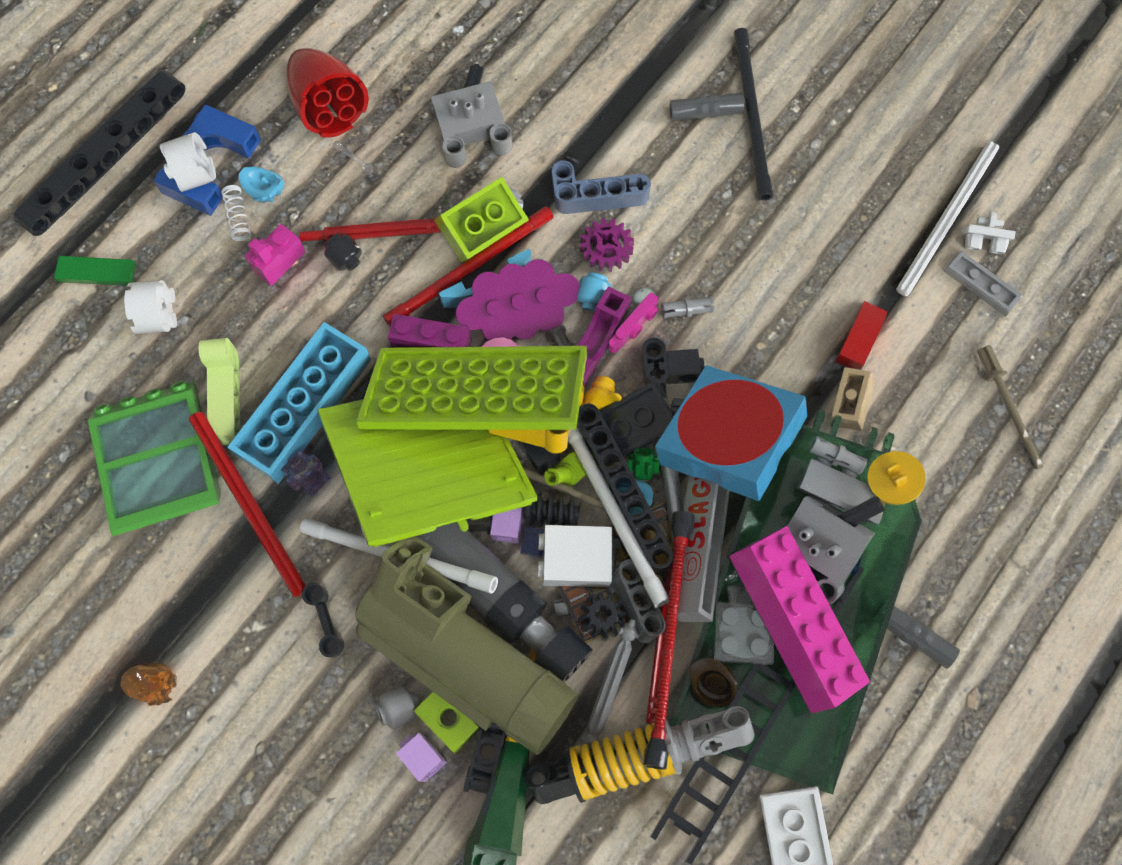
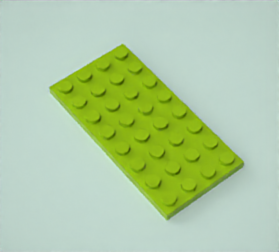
(475, 388)

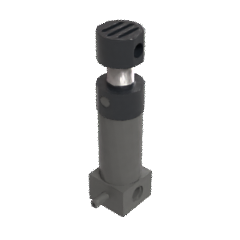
(514, 606)

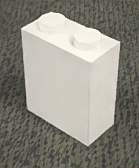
(576, 556)

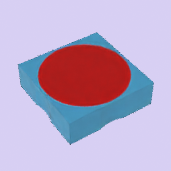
(732, 431)

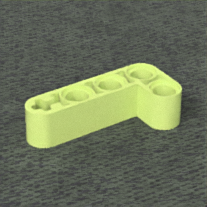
(222, 387)

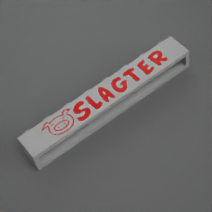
(704, 549)

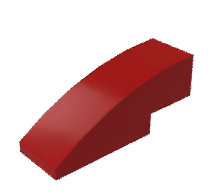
(861, 336)

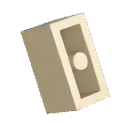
(853, 398)

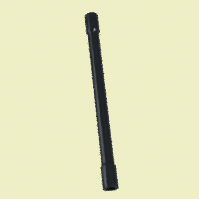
(763, 178)

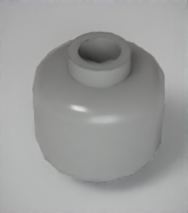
(397, 707)

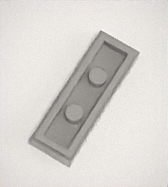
(983, 283)

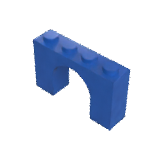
(216, 130)

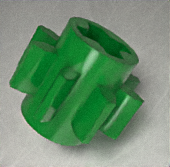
(643, 463)

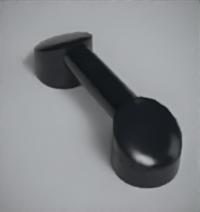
(317, 596)

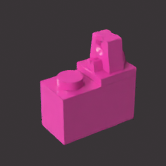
(275, 254)

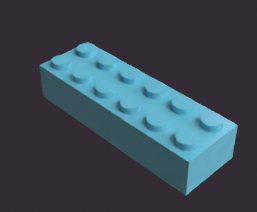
(290, 411)

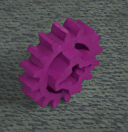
(607, 245)

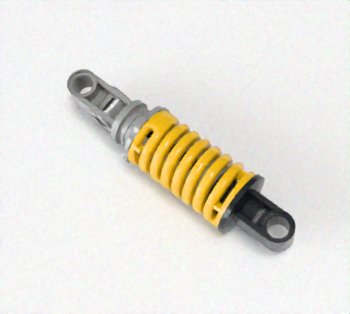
(622, 762)

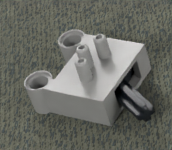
(470, 117)
(833, 539)

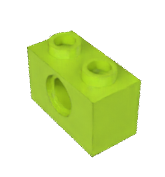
(453, 736)

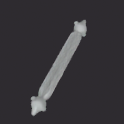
(610, 683)

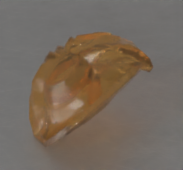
(149, 683)

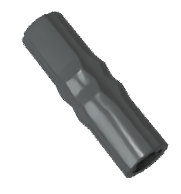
(706, 106)
(922, 638)

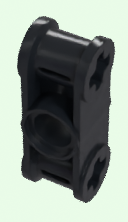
(484, 769)

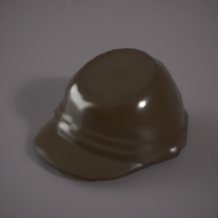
(713, 682)

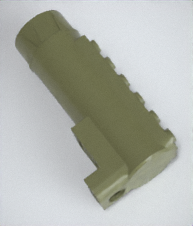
(423, 628)

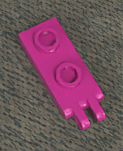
(633, 324)

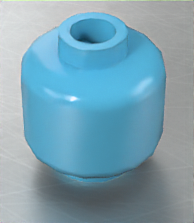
(591, 290)

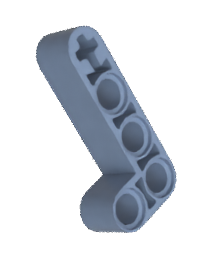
(636, 185)

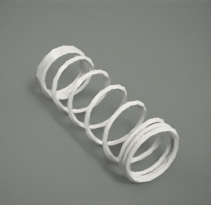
(230, 197)

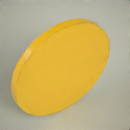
(896, 477)

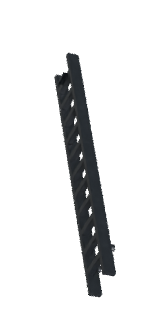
(732, 784)

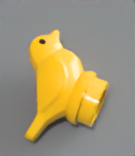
(602, 393)

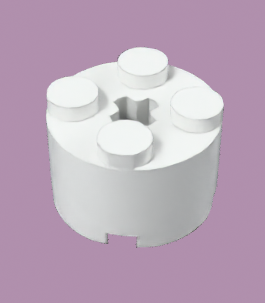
(188, 162)
(150, 307)

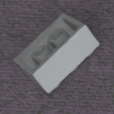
(835, 487)

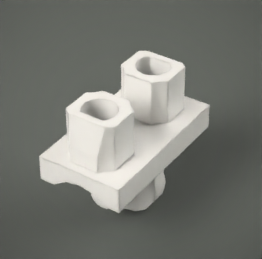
(998, 237)

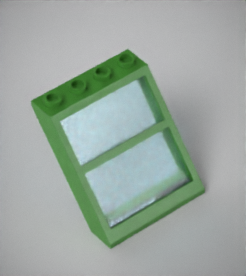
(152, 458)

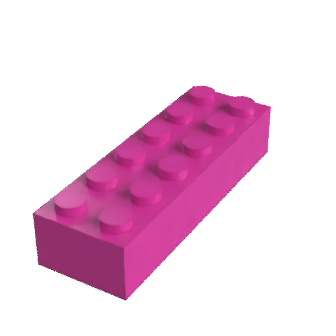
(800, 620)

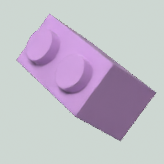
(420, 756)

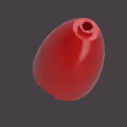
(320, 80)

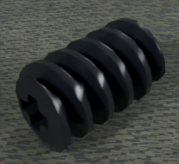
(552, 511)

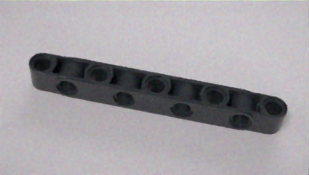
(99, 153)

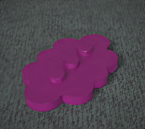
(518, 300)

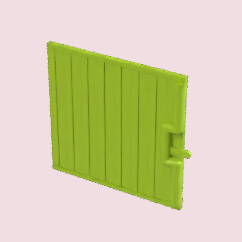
(422, 478)

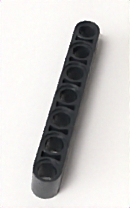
(620, 475)

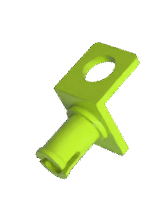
(568, 472)

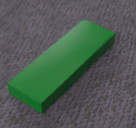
(94, 270)

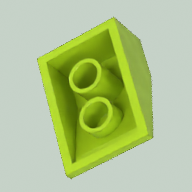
(481, 219)

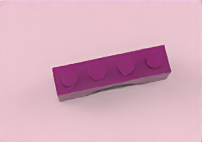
(605, 321)

